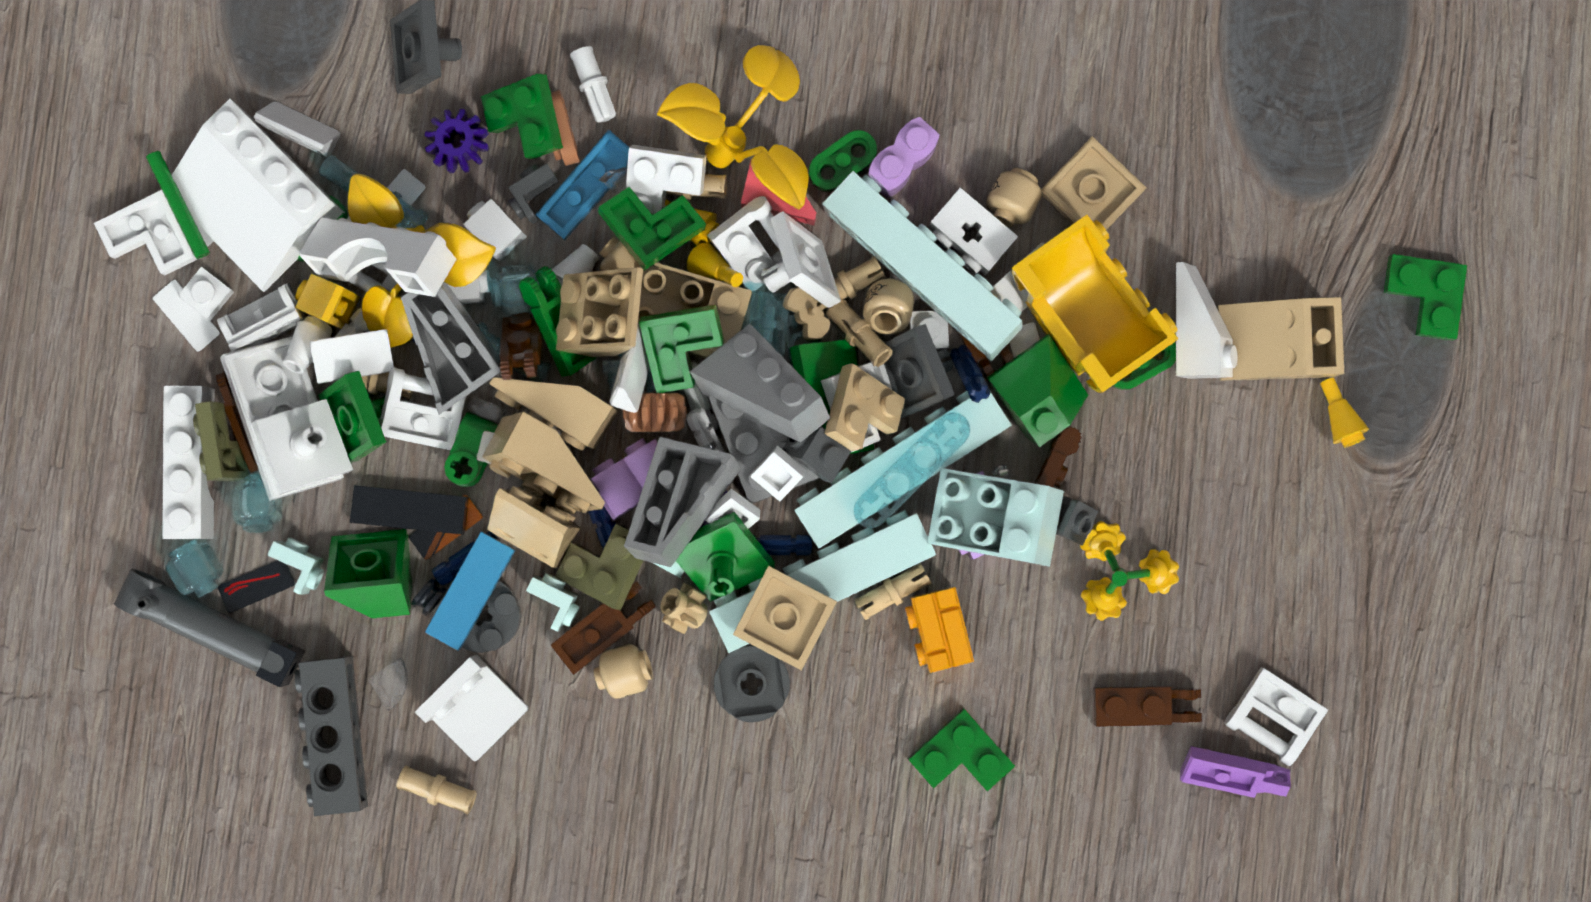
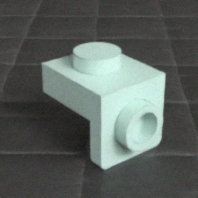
(296, 555)
(552, 590)

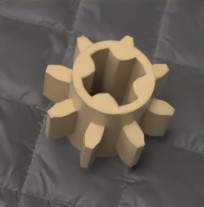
(683, 608)

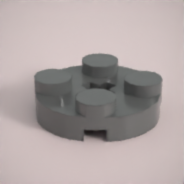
(503, 626)
(738, 700)

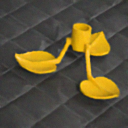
(697, 114)
(377, 204)

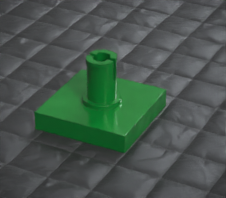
(355, 415)
(724, 557)

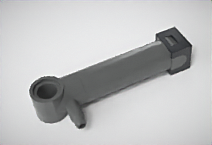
(153, 600)

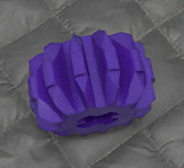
(443, 135)

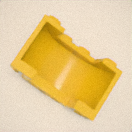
(1090, 306)

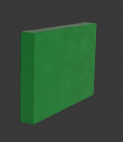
(822, 361)

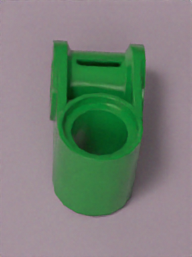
(466, 448)

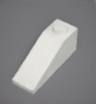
(1203, 340)

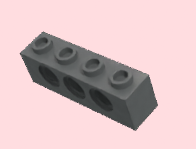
(343, 715)

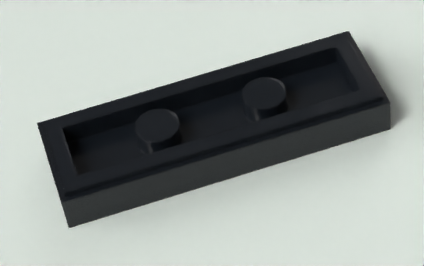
(409, 509)

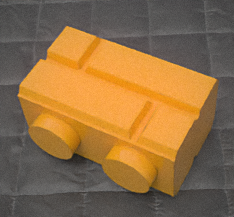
(940, 630)

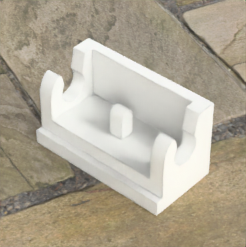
(261, 319)

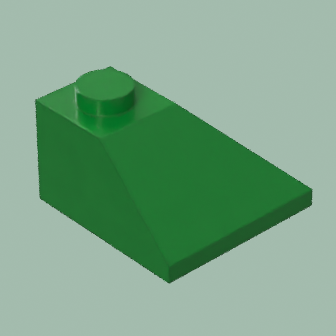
(1039, 391)
(371, 573)

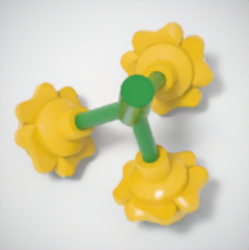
(1105, 596)

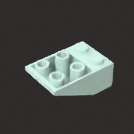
(995, 516)

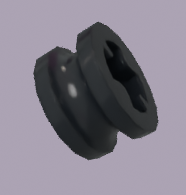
(429, 597)

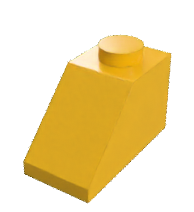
(326, 300)

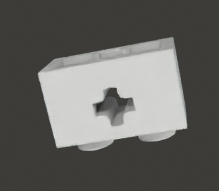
(967, 213)

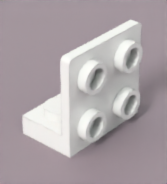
(473, 707)

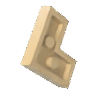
(861, 402)

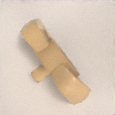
(807, 314)

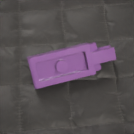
(1233, 773)

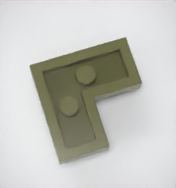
(220, 457)
(604, 576)

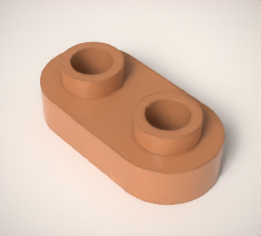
(569, 152)

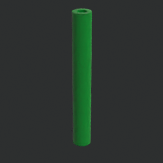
(177, 204)

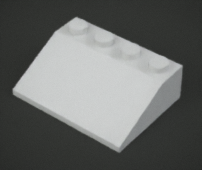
(250, 194)

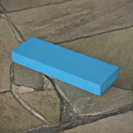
(582, 187)
(470, 591)

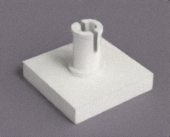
(802, 263)
(302, 446)

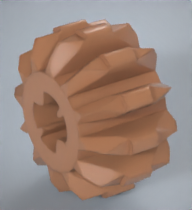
(657, 413)

